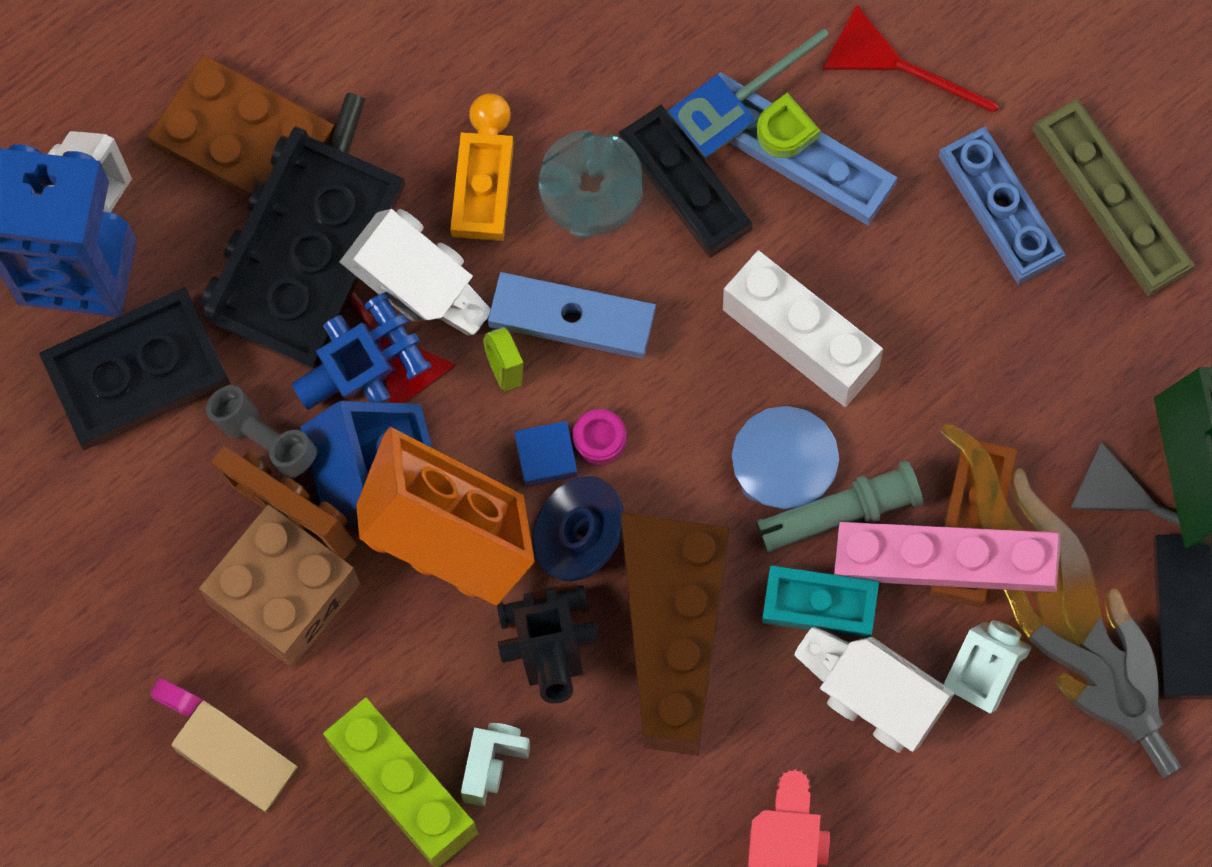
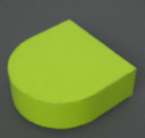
(785, 128)
(504, 358)

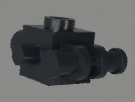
(548, 639)

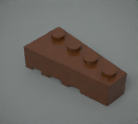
(674, 610)

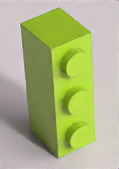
(401, 783)

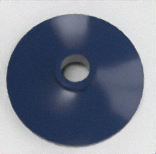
(578, 528)

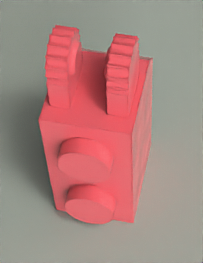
(789, 833)

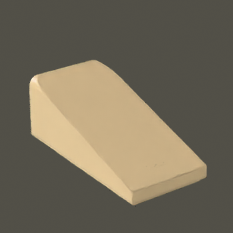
(234, 756)

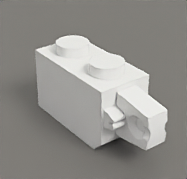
(415, 273)
(877, 685)

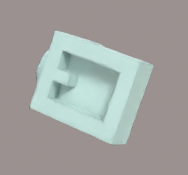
(987, 664)
(482, 769)

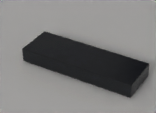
(686, 181)
(1184, 617)

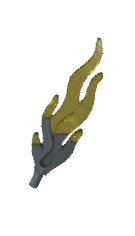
(1070, 629)

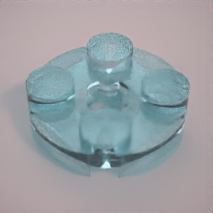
(586, 211)

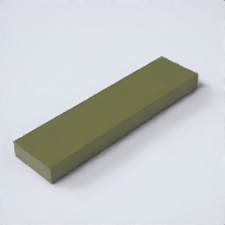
(1113, 198)

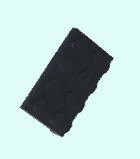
(286, 261)

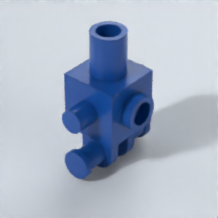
(357, 360)

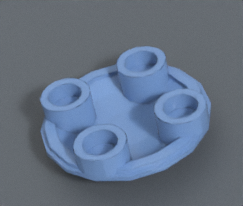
(785, 457)

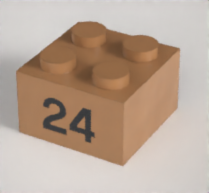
(280, 585)

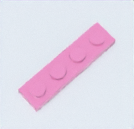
(949, 556)

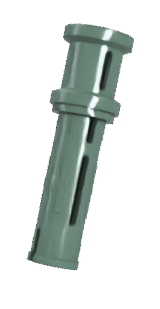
(864, 500)

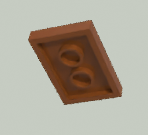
(230, 126)

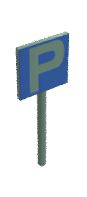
(716, 115)

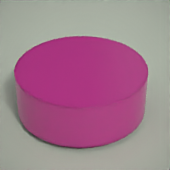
(599, 437)
(175, 697)

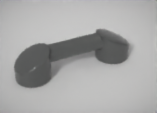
(239, 418)

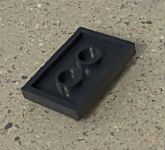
(134, 368)

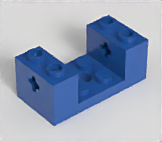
(61, 244)

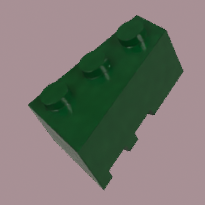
(1186, 434)

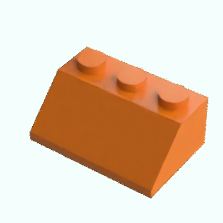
(444, 518)

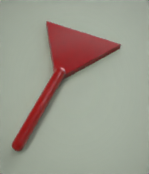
(865, 48)
(398, 385)

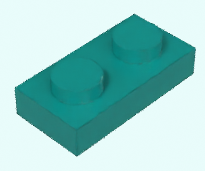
(820, 600)

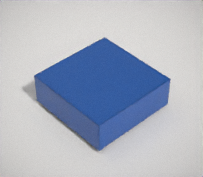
(546, 453)

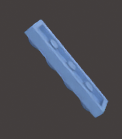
(822, 167)

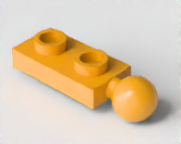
(483, 172)

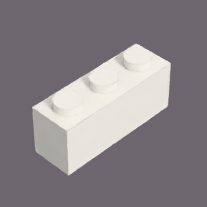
(802, 328)

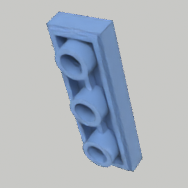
(1014, 230)
(540, 307)

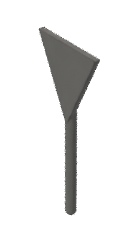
(1112, 488)

